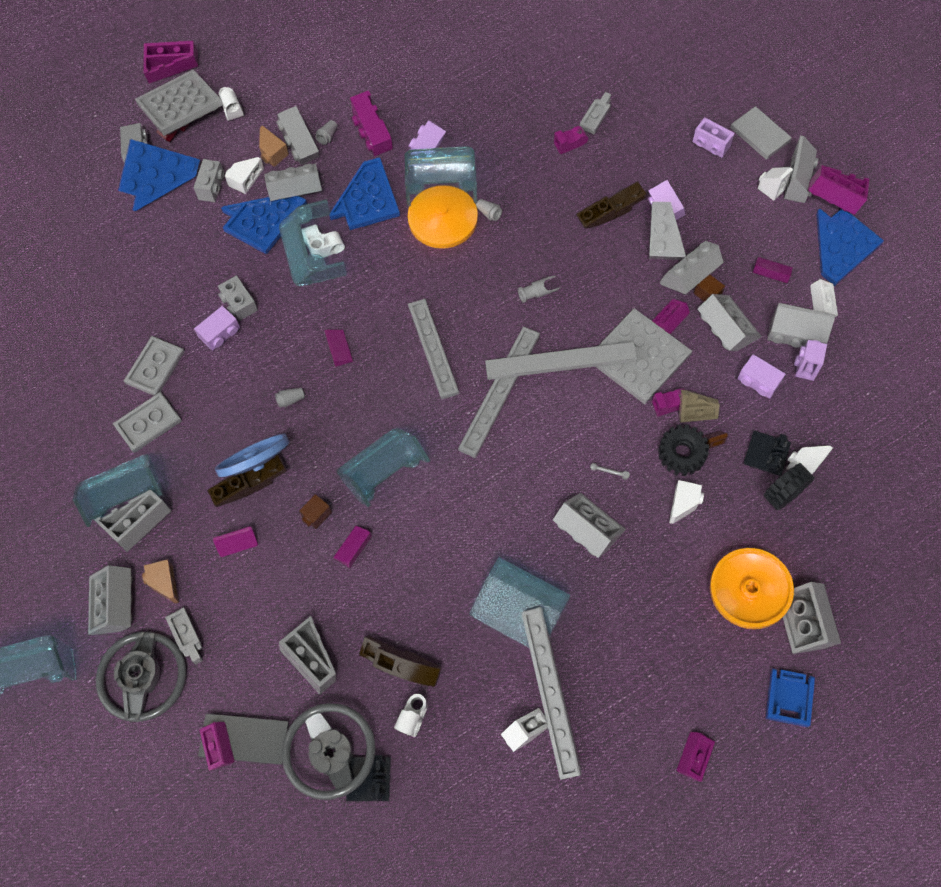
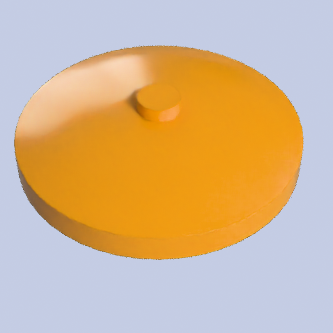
(442, 216)
(751, 588)

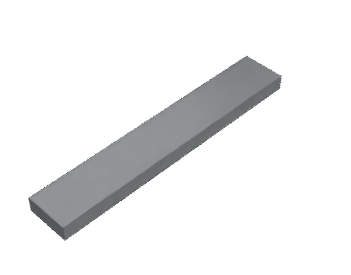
(433, 349)

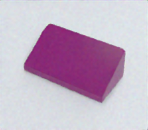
(772, 270)
(672, 315)
(338, 347)
(235, 541)
(353, 546)
(216, 745)
(695, 756)

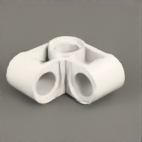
(230, 103)
(328, 243)
(411, 719)

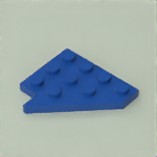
(154, 172)
(367, 197)
(259, 220)
(843, 244)

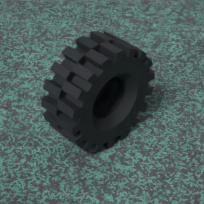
(686, 437)
(788, 486)

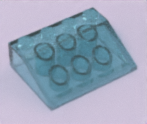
(513, 591)

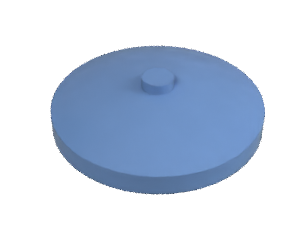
(252, 456)

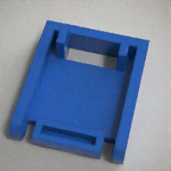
(790, 694)

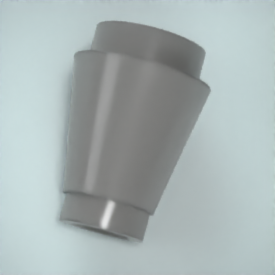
(326, 132)
(489, 209)
(288, 397)

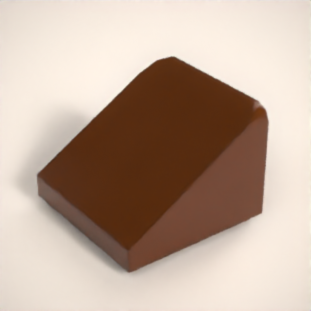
(716, 438)

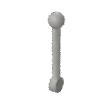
(625, 475)

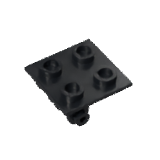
(767, 452)
(377, 783)

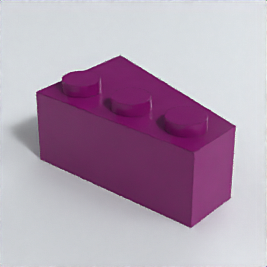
(168, 59)
(369, 124)
(839, 189)

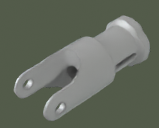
(536, 290)

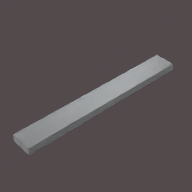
(560, 360)
(496, 397)
(551, 693)

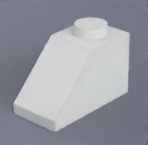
(244, 174)
(775, 181)
(809, 457)
(685, 500)
(525, 729)

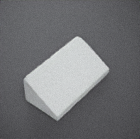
(823, 297)

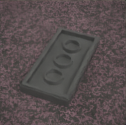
(252, 738)

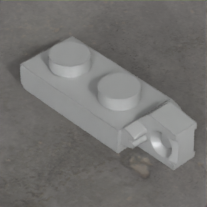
(596, 114)
(185, 634)

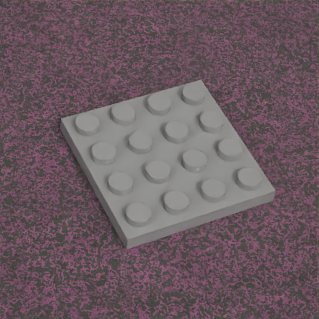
(178, 102)
(656, 354)

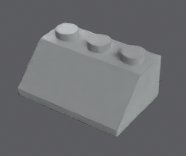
(802, 163)
(292, 182)
(693, 268)
(728, 322)
(798, 325)
(588, 525)
(110, 600)
(810, 620)

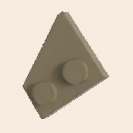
(697, 407)

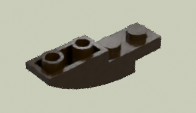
(613, 207)
(246, 483)
(398, 663)

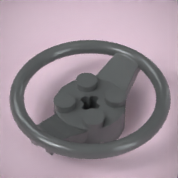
(134, 687)
(323, 739)

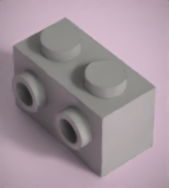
(209, 180)
(237, 297)

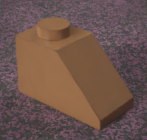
(271, 147)
(161, 579)

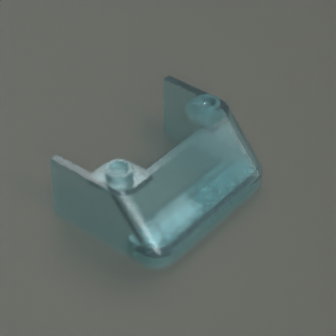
(438, 167)
(306, 268)
(379, 462)
(114, 487)
(36, 659)

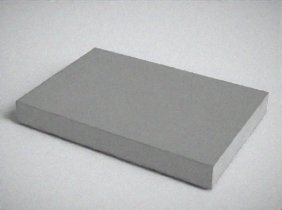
(760, 132)
(154, 366)
(147, 422)

